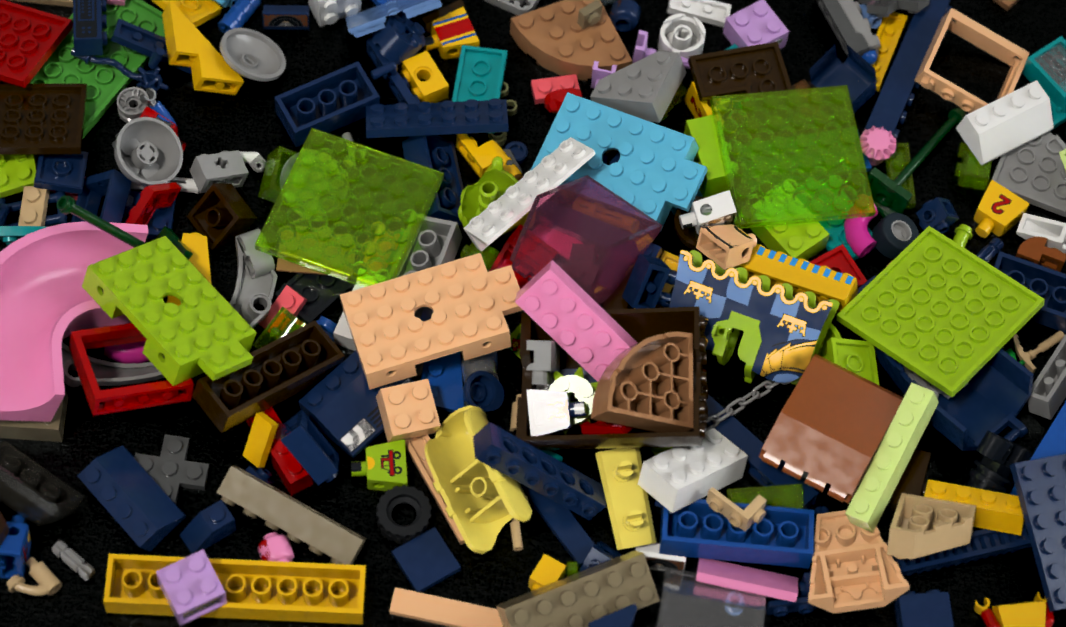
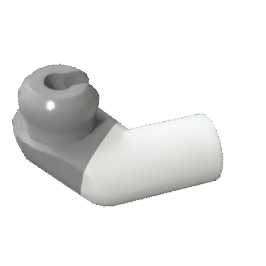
(255, 160)

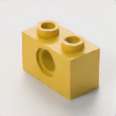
(423, 67)

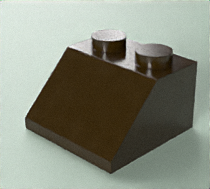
(221, 215)

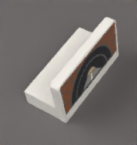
(661, 561)

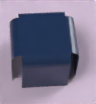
(854, 73)

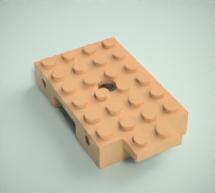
(465, 317)

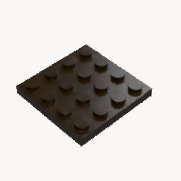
(42, 118)

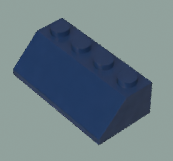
(439, 155)
(132, 497)

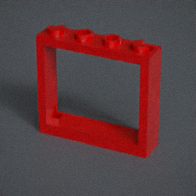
(124, 397)

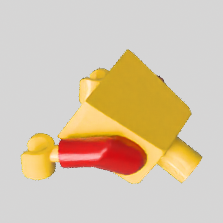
(1017, 614)

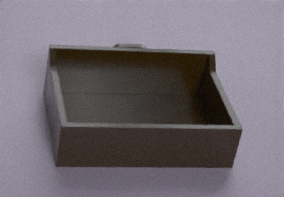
(912, 479)

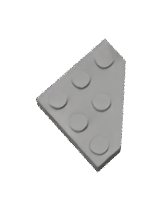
(643, 87)

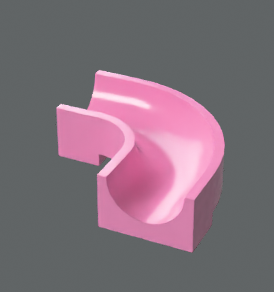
(41, 307)

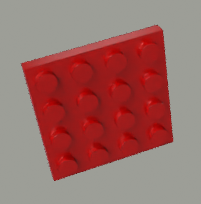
(27, 41)

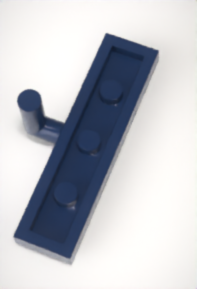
(144, 43)
(389, 71)

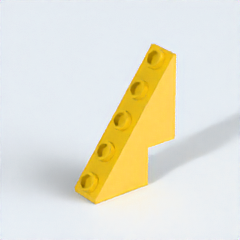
(191, 49)

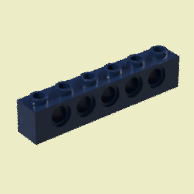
(539, 471)

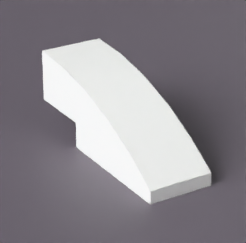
(1037, 226)

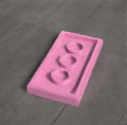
(747, 579)

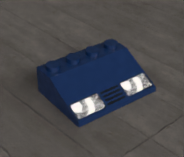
(346, 407)

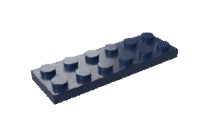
(436, 118)

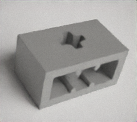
(221, 167)

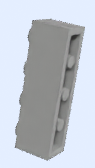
(1050, 385)

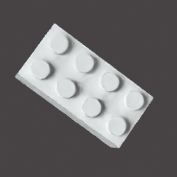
(689, 472)

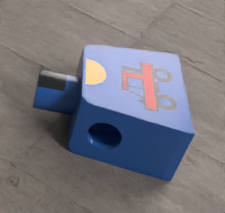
(15, 544)

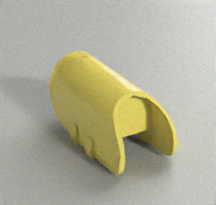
(474, 493)

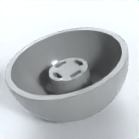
(148, 151)

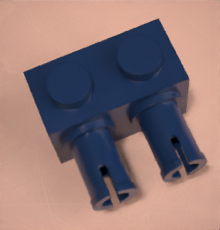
(647, 283)

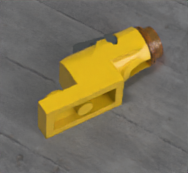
(481, 157)

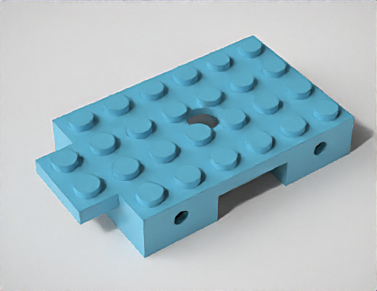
(653, 163)

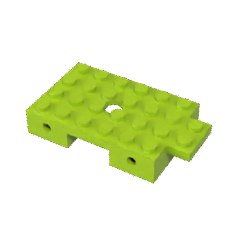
(181, 339)

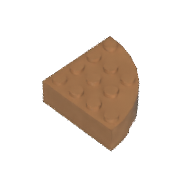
(563, 46)
(649, 385)

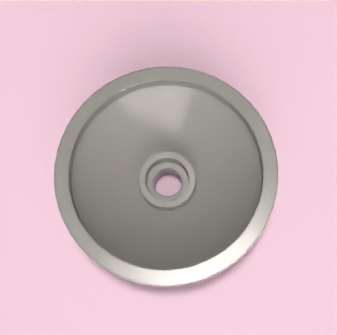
(252, 54)

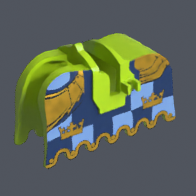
(778, 328)

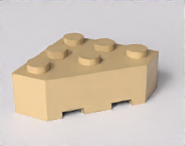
(929, 526)

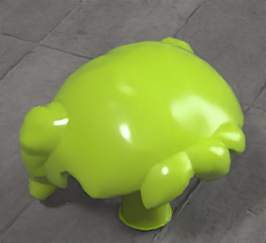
(490, 187)

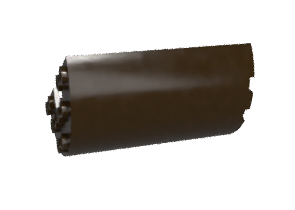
(639, 325)

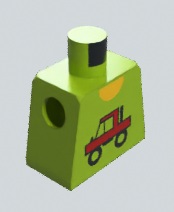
(383, 466)

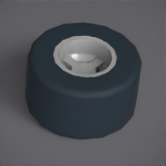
(894, 234)

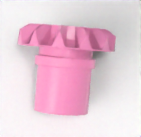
(877, 144)

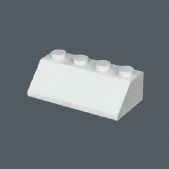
(1007, 123)

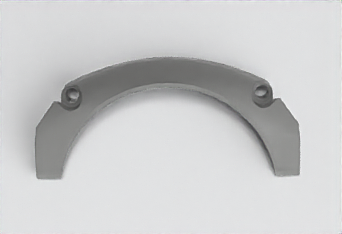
(253, 286)

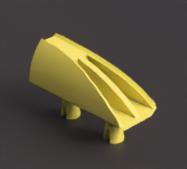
(625, 499)

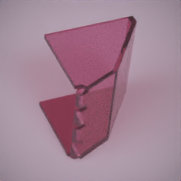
(586, 234)

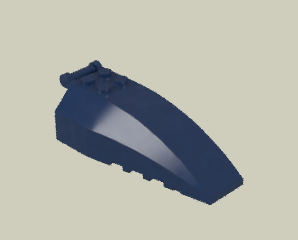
(984, 404)

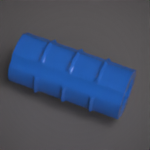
(238, 14)

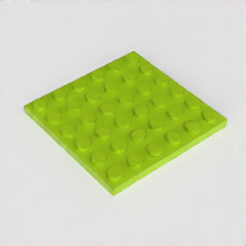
(940, 311)

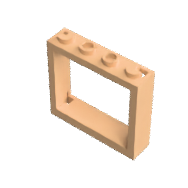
(983, 39)

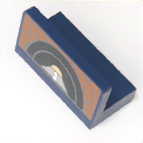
(285, 17)

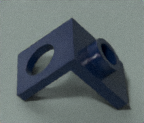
(598, 555)

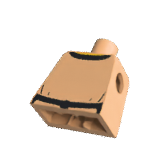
(726, 244)

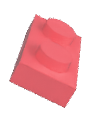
(542, 87)
(288, 299)

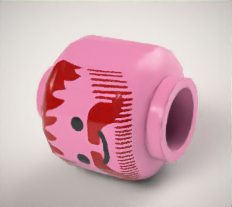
(275, 548)

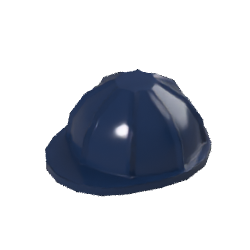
(483, 391)

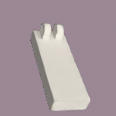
(706, 11)

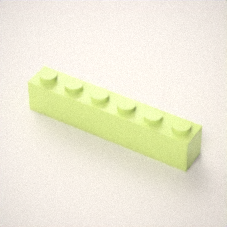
(892, 457)

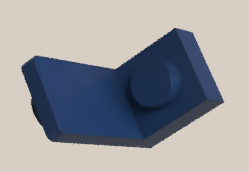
(783, 607)

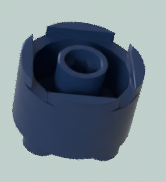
(399, 38)

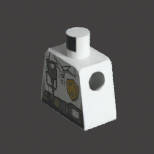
(710, 212)

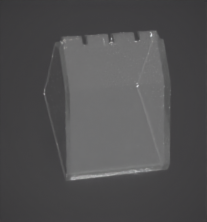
(700, 604)

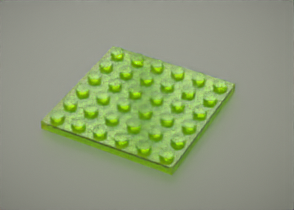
(792, 156)
(349, 210)

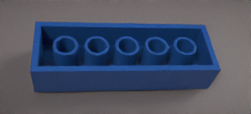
(779, 539)

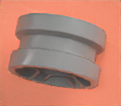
(127, 100)

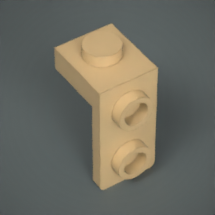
(737, 517)

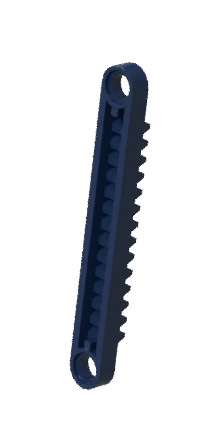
(982, 545)

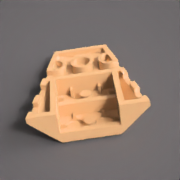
(851, 567)

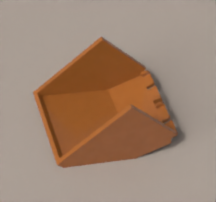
(830, 428)

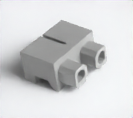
(545, 361)

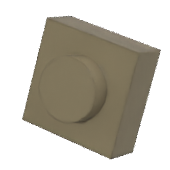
(590, 14)

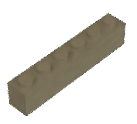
(291, 516)

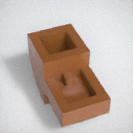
(1036, 252)

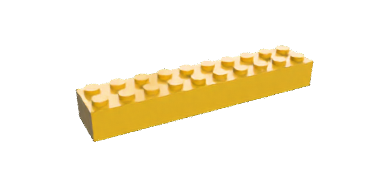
(251, 586)

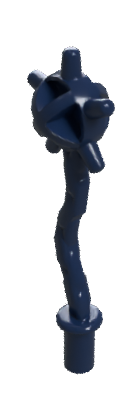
(148, 79)

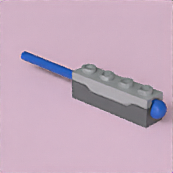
(851, 27)

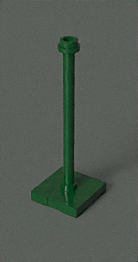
(889, 194)
(67, 205)

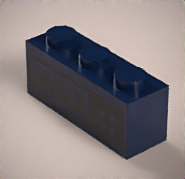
(89, 26)

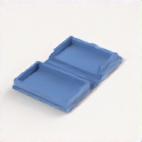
(374, 18)

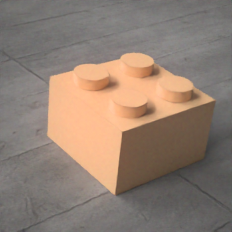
(408, 410)

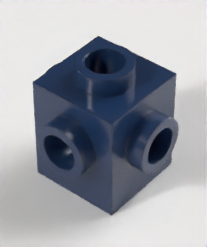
(937, 214)

